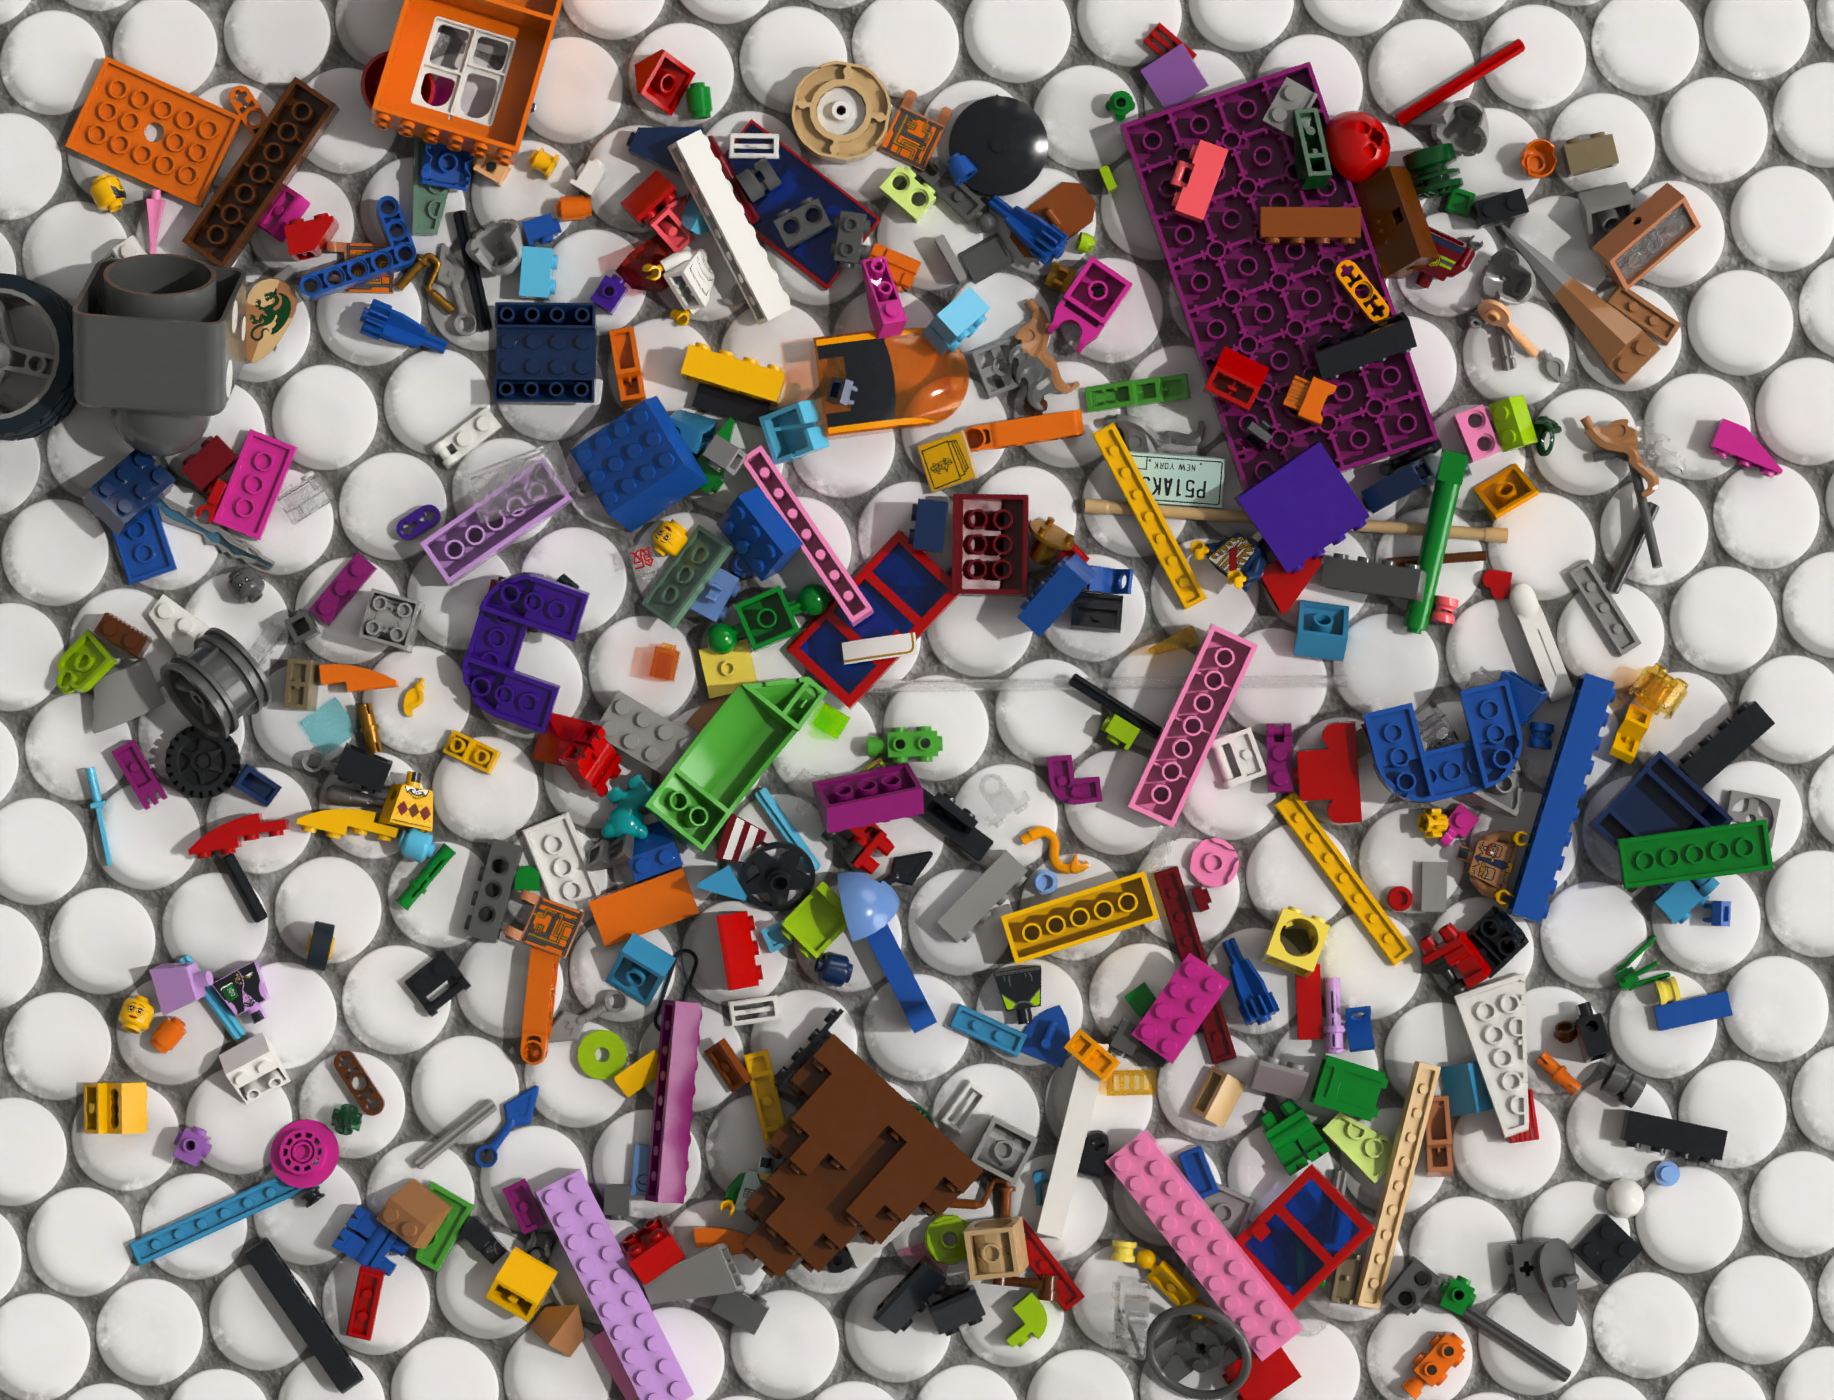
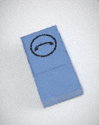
(640, 1169)

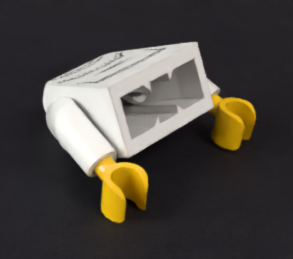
(688, 278)

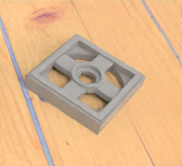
(992, 370)
(1753, 803)

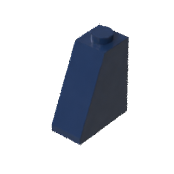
(652, 144)
(1397, 485)

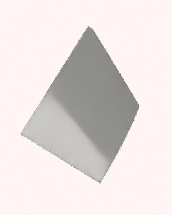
(124, 695)

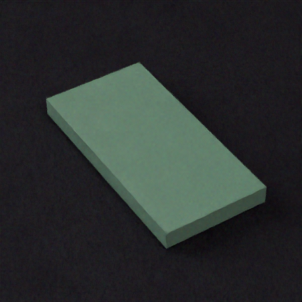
(686, 576)

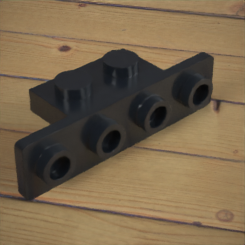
(955, 824)
(816, 1039)

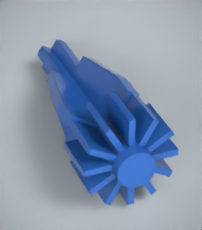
(1033, 232)
(397, 328)
(1249, 987)

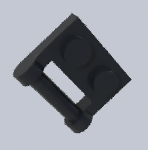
(433, 976)

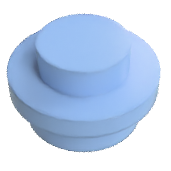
(1045, 882)
(1667, 1173)

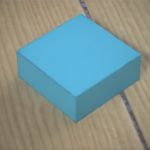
(774, 938)

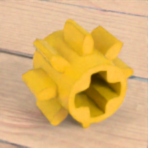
(1432, 822)

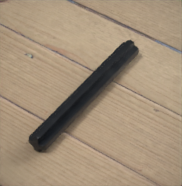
(473, 273)
(1115, 706)

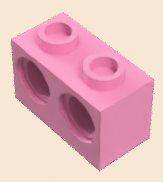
(1470, 435)

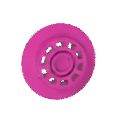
(304, 1153)

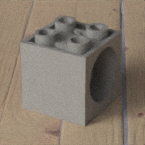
(391, 620)
(1003, 1149)

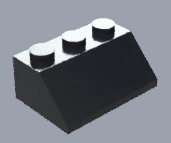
(910, 1295)

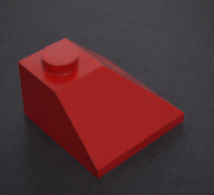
(557, 738)

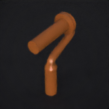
(1005, 1198)

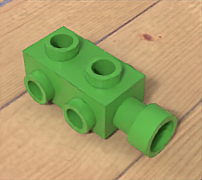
(912, 744)

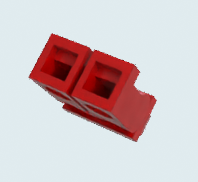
(593, 761)

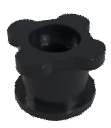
(846, 1264)

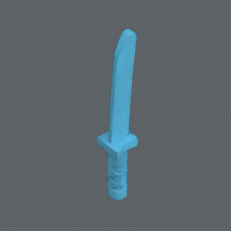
(98, 803)

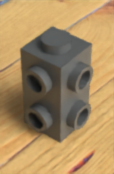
(849, 246)

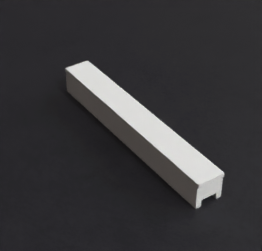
(1069, 1151)

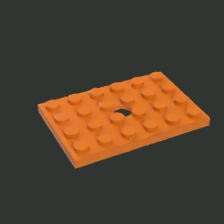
(115, 125)

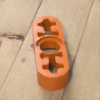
(238, 106)

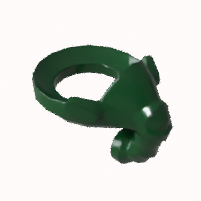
(1542, 427)

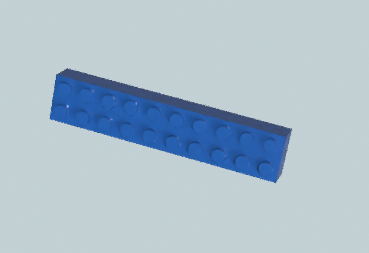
(1560, 797)

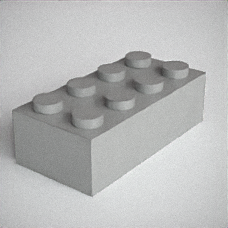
(644, 733)

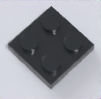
(1607, 1249)

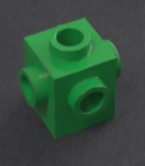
(1459, 1303)

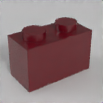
(209, 463)

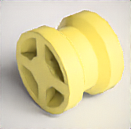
(1667, 990)
(1123, 1251)

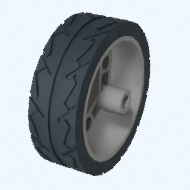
(57, 397)

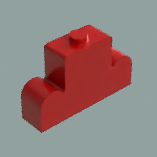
(1332, 773)

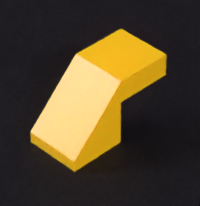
(1630, 733)

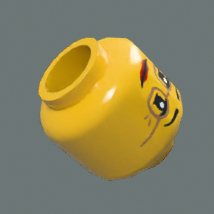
(669, 538)
(136, 1014)

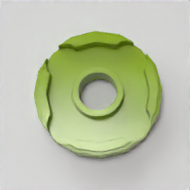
(617, 1057)
(934, 1239)

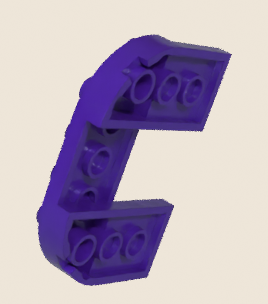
(497, 642)

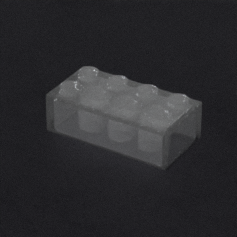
(520, 482)

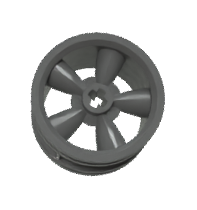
(216, 684)

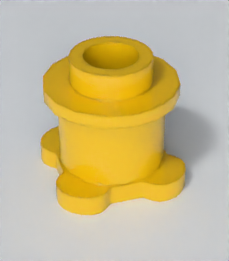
(543, 162)

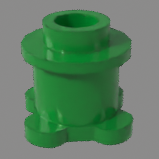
(1120, 112)

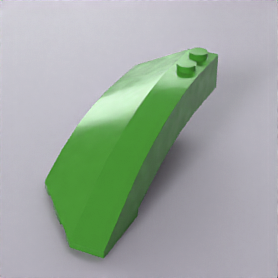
(731, 757)

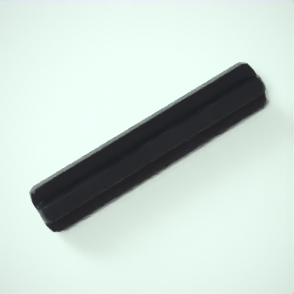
(244, 888)

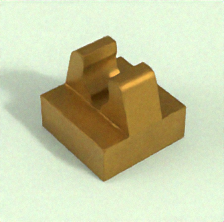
(1060, 277)

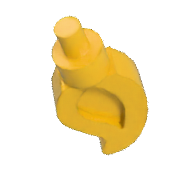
(414, 698)

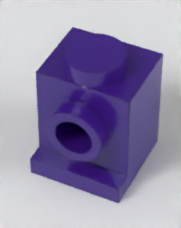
(605, 302)

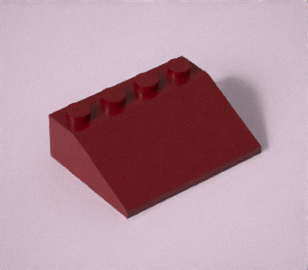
(990, 544)

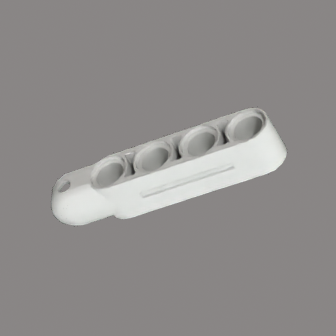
(1540, 643)

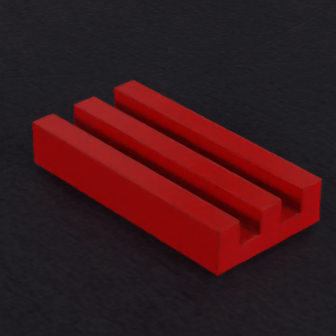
(1153, 34)

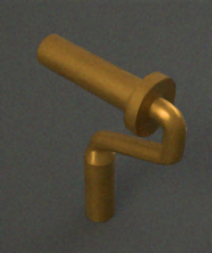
(415, 269)

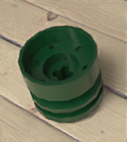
(1433, 170)

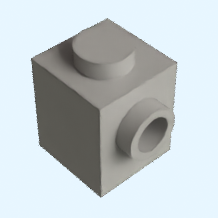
(724, 455)

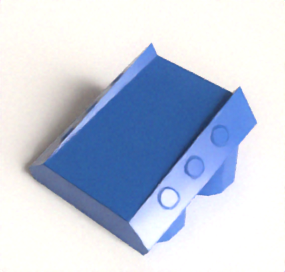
(445, 167)

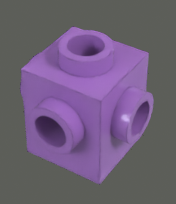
(186, 1152)

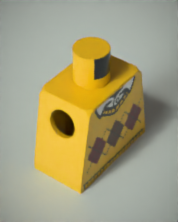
(408, 804)

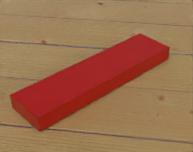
(1043, 1262)

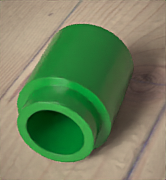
(699, 101)

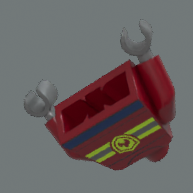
(1452, 258)

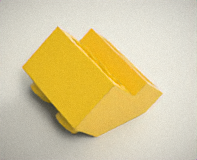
(115, 1108)

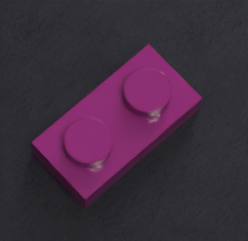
(524, 1206)

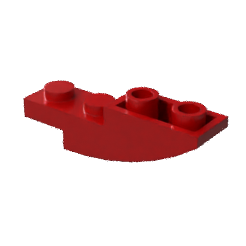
(228, 836)

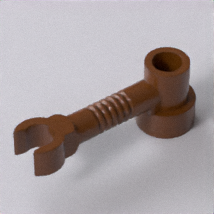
(1046, 1285)

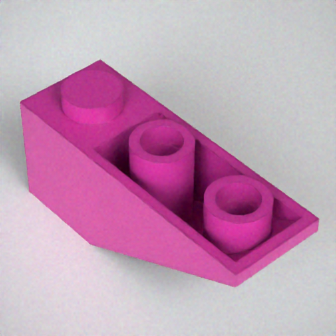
(882, 298)
(1738, 443)

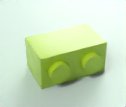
(1513, 423)

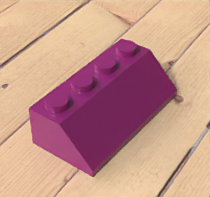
(868, 797)

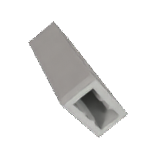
(699, 1276)

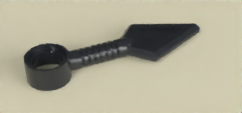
(907, 868)

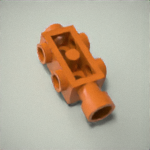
(1436, 1357)

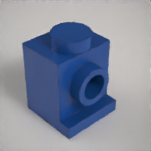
(541, 229)

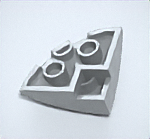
(1502, 797)

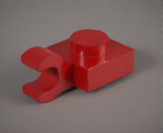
(215, 494)

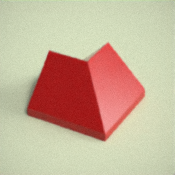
(662, 80)

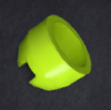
(1085, 243)

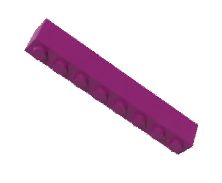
(673, 1101)

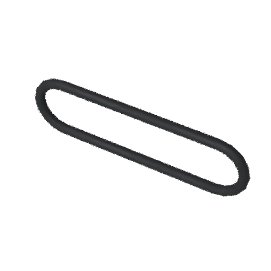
(668, 980)

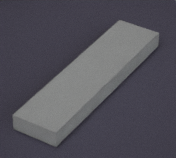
(1604, 608)

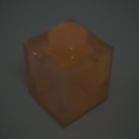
(665, 662)

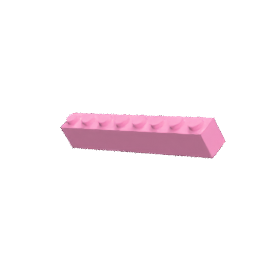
(814, 544)

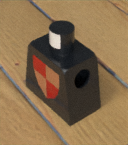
(1592, 1044)

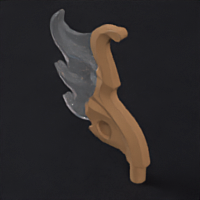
(1642, 448)

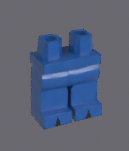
(379, 1242)

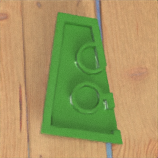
(448, 1232)

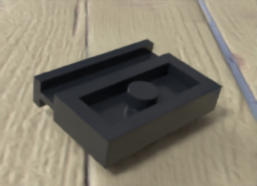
(1097, 612)

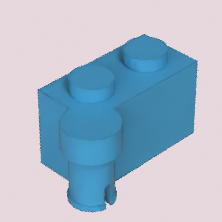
(1683, 897)

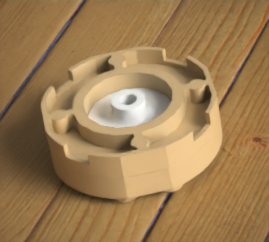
(845, 136)

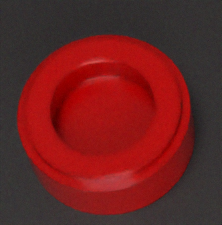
(1399, 898)

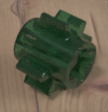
(346, 1119)

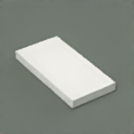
(562, 862)

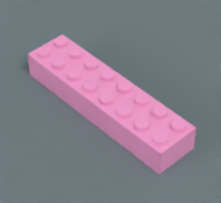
(1192, 725)

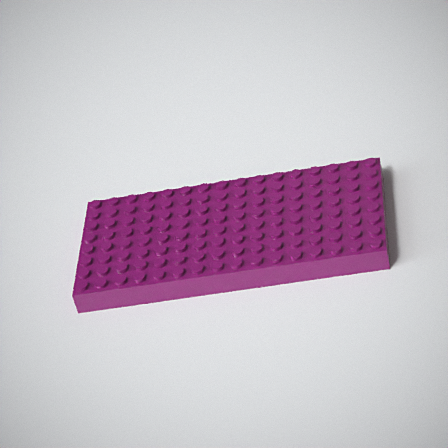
(1272, 296)

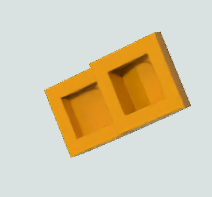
(1092, 1055)

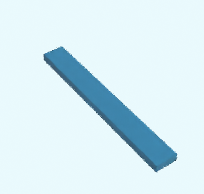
(212, 1219)

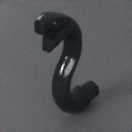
(1430, 448)

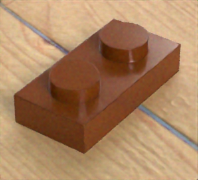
(728, 1065)

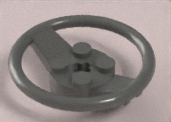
(1198, 1348)

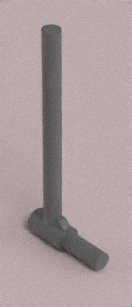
(1642, 504)

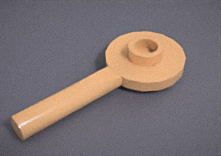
(1500, 316)

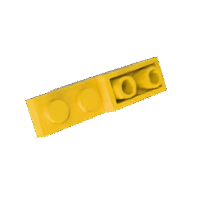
(338, 821)

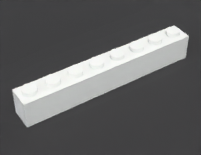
(730, 227)

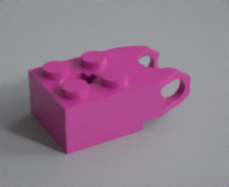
(1083, 308)

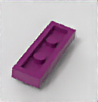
(343, 588)

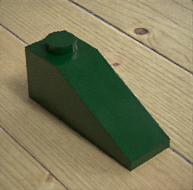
(1310, 150)

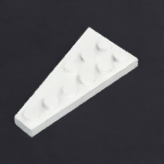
(1498, 1036)

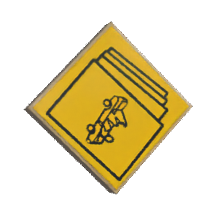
(947, 461)

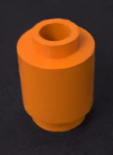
(574, 208)
(168, 1034)

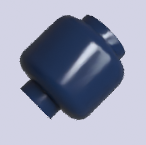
(833, 969)

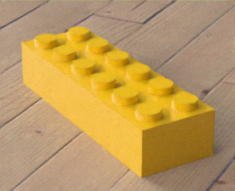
(1079, 917)

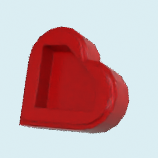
(1497, 582)

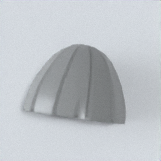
(1464, 125)
(497, 247)
(1507, 278)

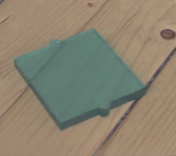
(330, 726)

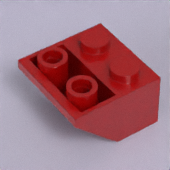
(649, 198)
(310, 237)
(1236, 379)
(652, 1250)

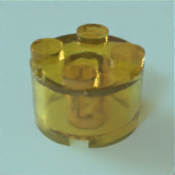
(1659, 691)

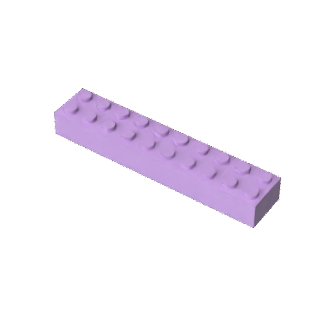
(613, 1289)

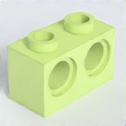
(903, 198)

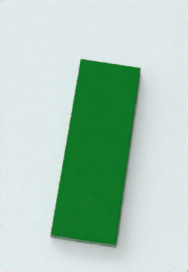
(1694, 854)

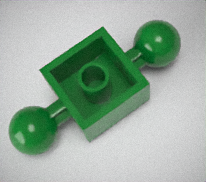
(767, 619)

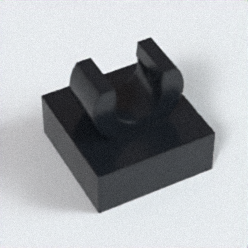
(1257, 435)

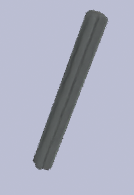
(1517, 1343)

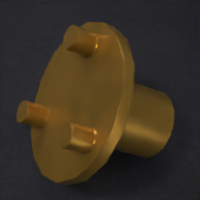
(1049, 539)

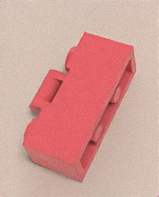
(1205, 169)

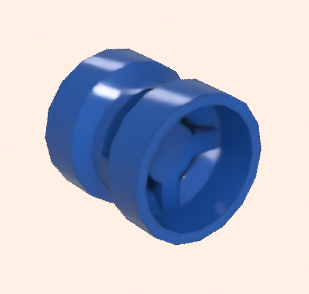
(1541, 734)

